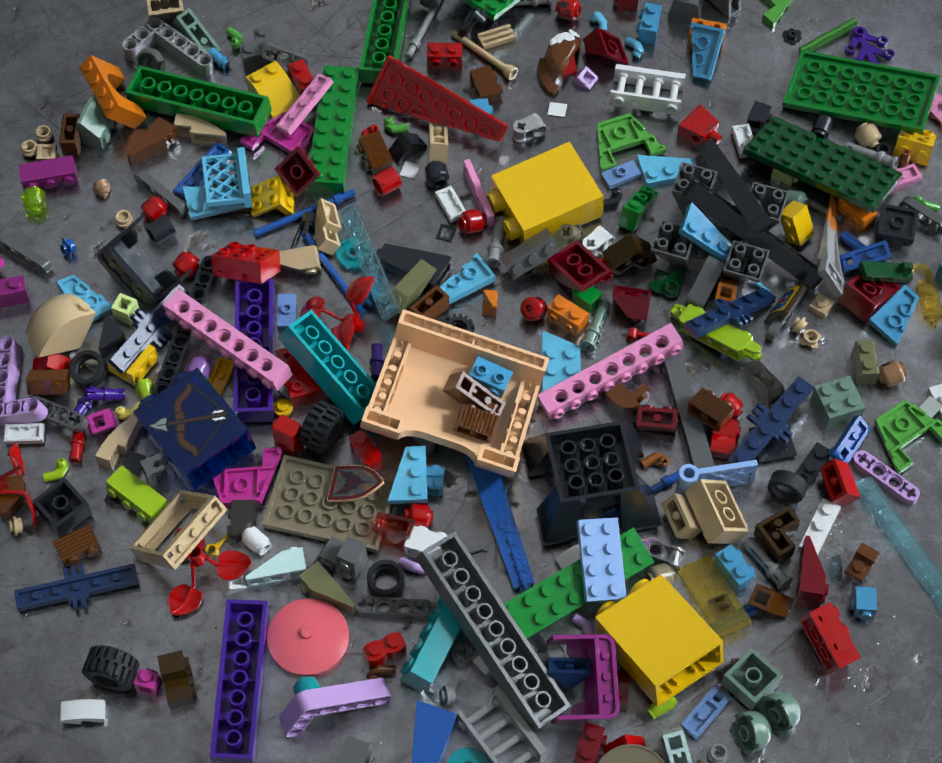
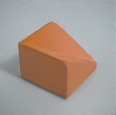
(490, 300)

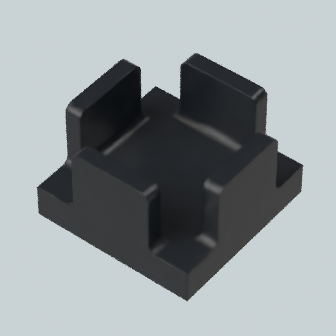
(896, 225)

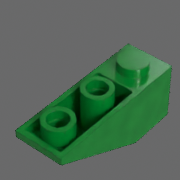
(637, 208)

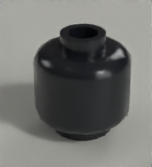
(436, 174)

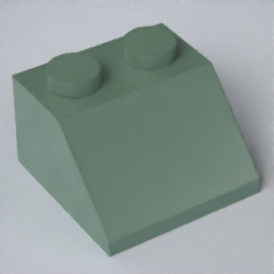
(94, 124)

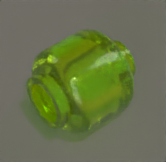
(34, 200)

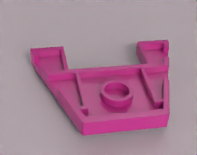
(300, 137)
(248, 482)

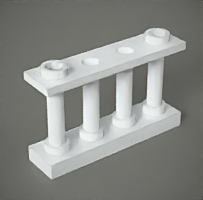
(650, 78)

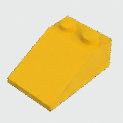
(275, 84)

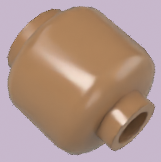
(892, 373)

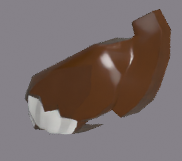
(559, 53)

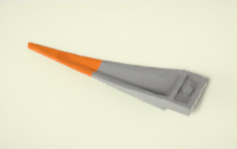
(828, 258)

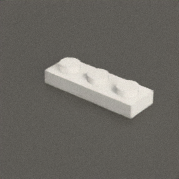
(821, 524)

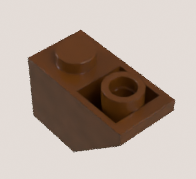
(11, 503)
(771, 600)

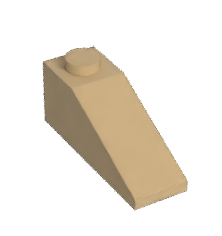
(438, 142)
(301, 259)

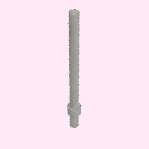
(415, 42)

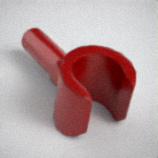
(634, 333)

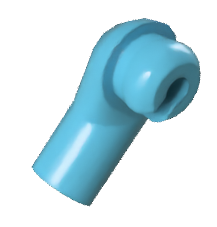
(636, 45)

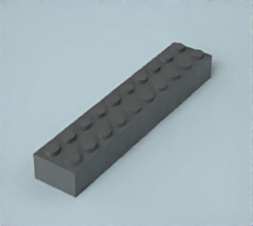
(492, 631)

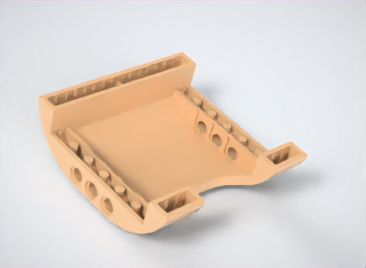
(412, 398)

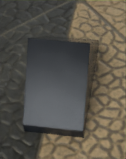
(406, 146)
(111, 338)

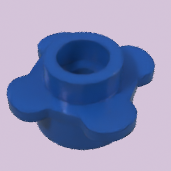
(68, 247)

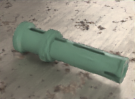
(593, 331)

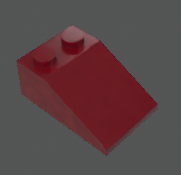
(577, 267)
(866, 297)
(811, 578)

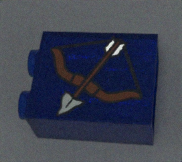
(194, 429)

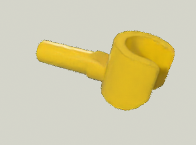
(216, 546)

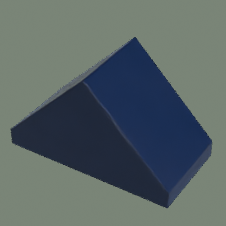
(569, 671)

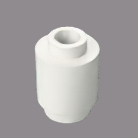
(256, 540)

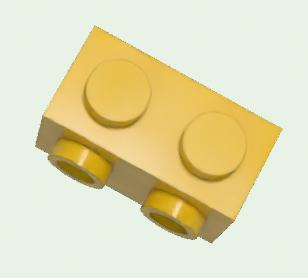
(797, 223)

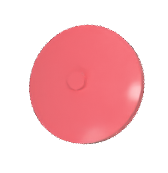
(308, 638)

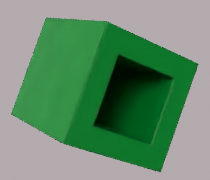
(588, 299)

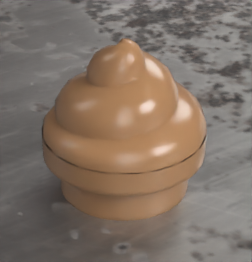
(101, 188)

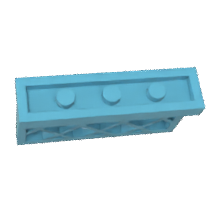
(240, 177)

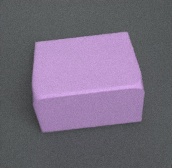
(585, 78)

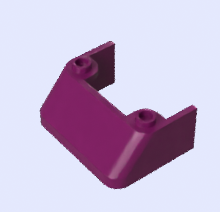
(601, 686)

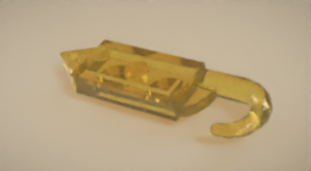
(928, 296)

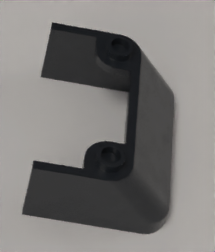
(133, 271)

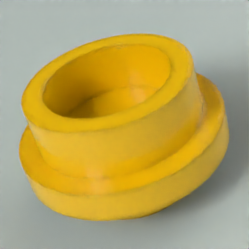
(283, 406)

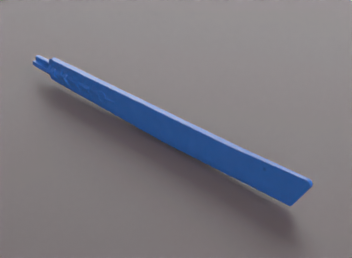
(503, 525)

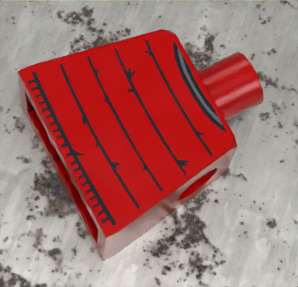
(699, 127)

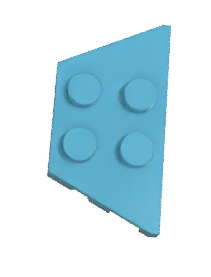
(563, 360)

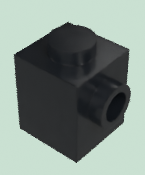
(759, 115)

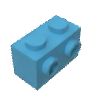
(649, 24)
(491, 376)
(734, 569)

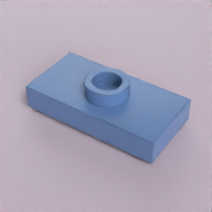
(620, 174)
(286, 310)

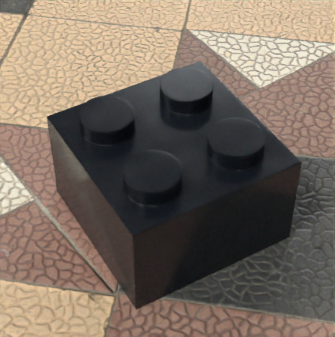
(62, 507)

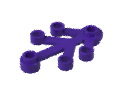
(861, 36)

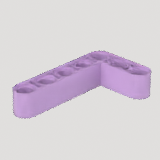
(12, 410)
(331, 700)

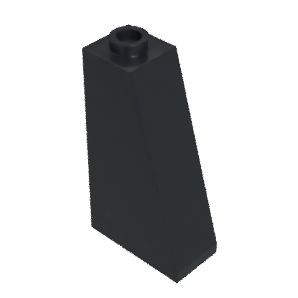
(400, 260)

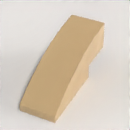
(199, 130)
(327, 227)
(118, 442)

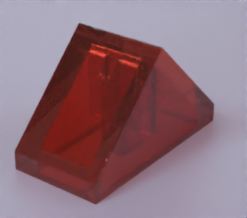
(393, 527)

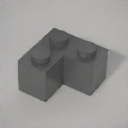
(250, 52)
(344, 557)

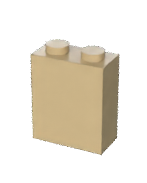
(164, 8)

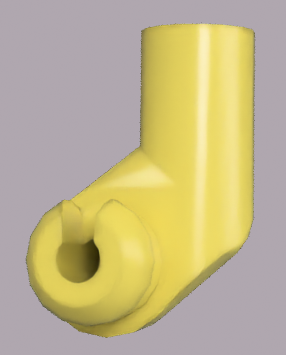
(124, 414)

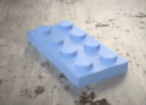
(601, 559)

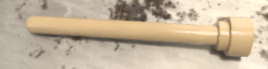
(508, 70)

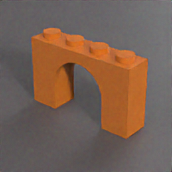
(104, 81)

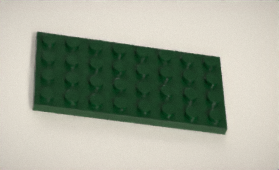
(823, 164)

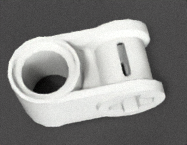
(598, 240)

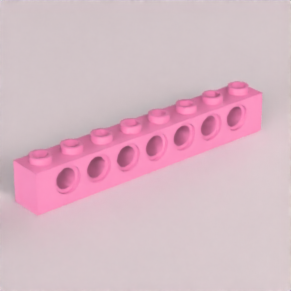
(181, 302)
(599, 371)

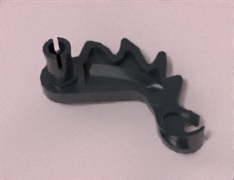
(471, 19)

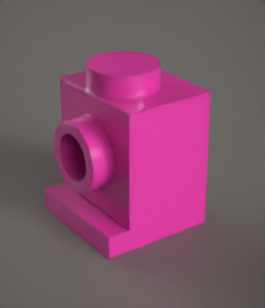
(94, 420)
(148, 682)

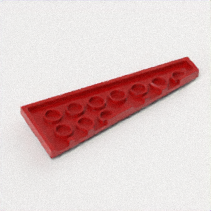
(414, 94)

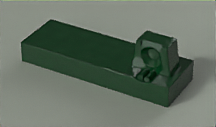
(886, 271)

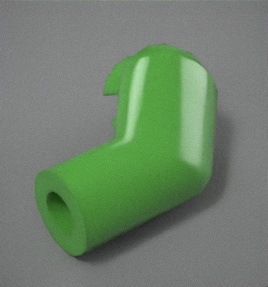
(236, 37)
(393, 127)
(933, 206)

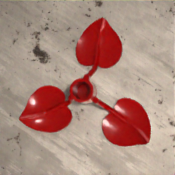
(351, 323)
(17, 461)
(231, 566)

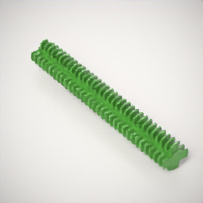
(829, 36)

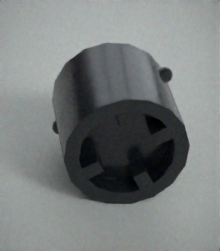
(160, 229)

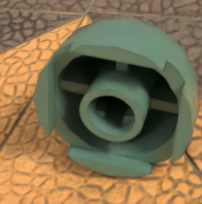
(780, 711)
(751, 731)

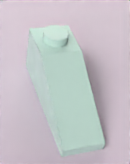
(282, 567)
(676, 745)

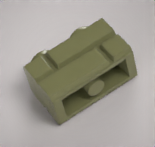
(865, 362)

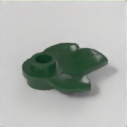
(666, 281)

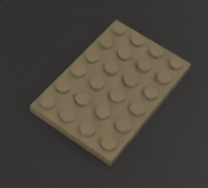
(302, 509)

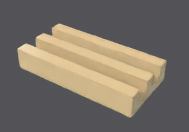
(495, 35)

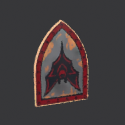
(353, 483)

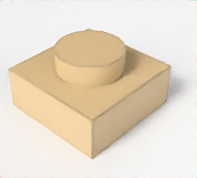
(46, 152)
(821, 305)

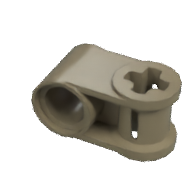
(564, 237)

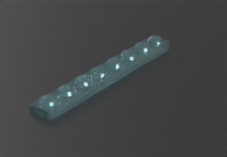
(369, 262)
(902, 537)

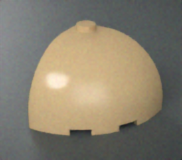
(59, 325)

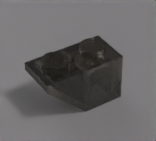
(242, 515)

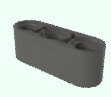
(705, 282)

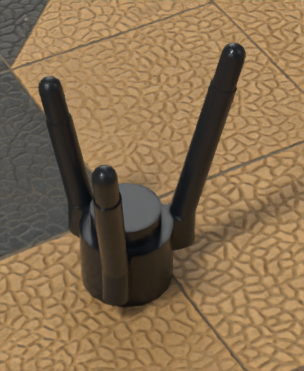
(307, 224)

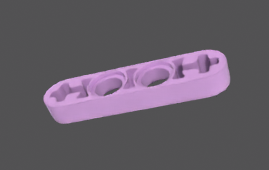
(888, 474)

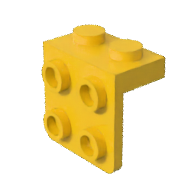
(919, 145)
(271, 195)
(139, 367)

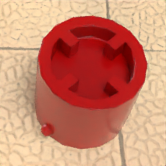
(386, 181)

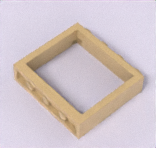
(188, 537)

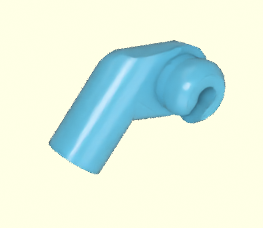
(598, 17)

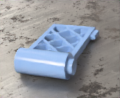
(691, 474)

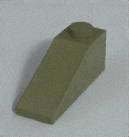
(413, 284)
(323, 587)

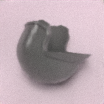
(149, 58)

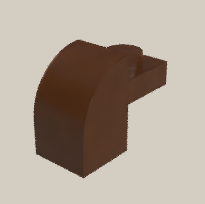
(623, 402)
(862, 562)

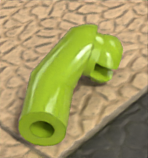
(59, 471)

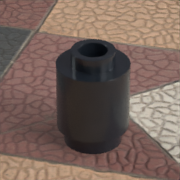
(822, 126)

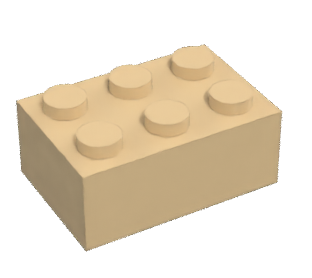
(716, 511)

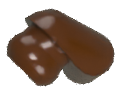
(379, 670)

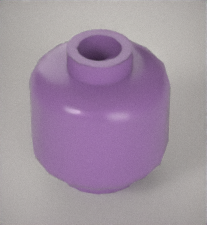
(203, 364)

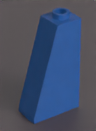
(432, 733)

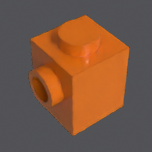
(727, 289)

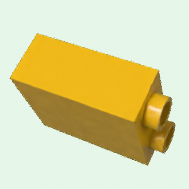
(545, 194)
(660, 639)

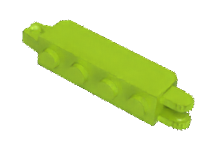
(726, 339)

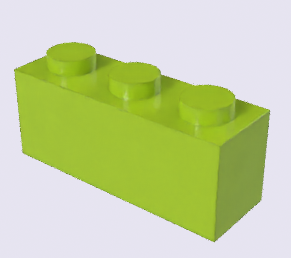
(135, 494)

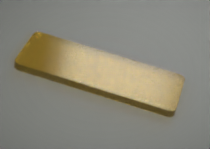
(705, 584)

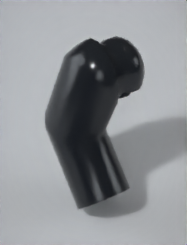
(614, 198)

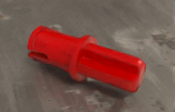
(77, 444)

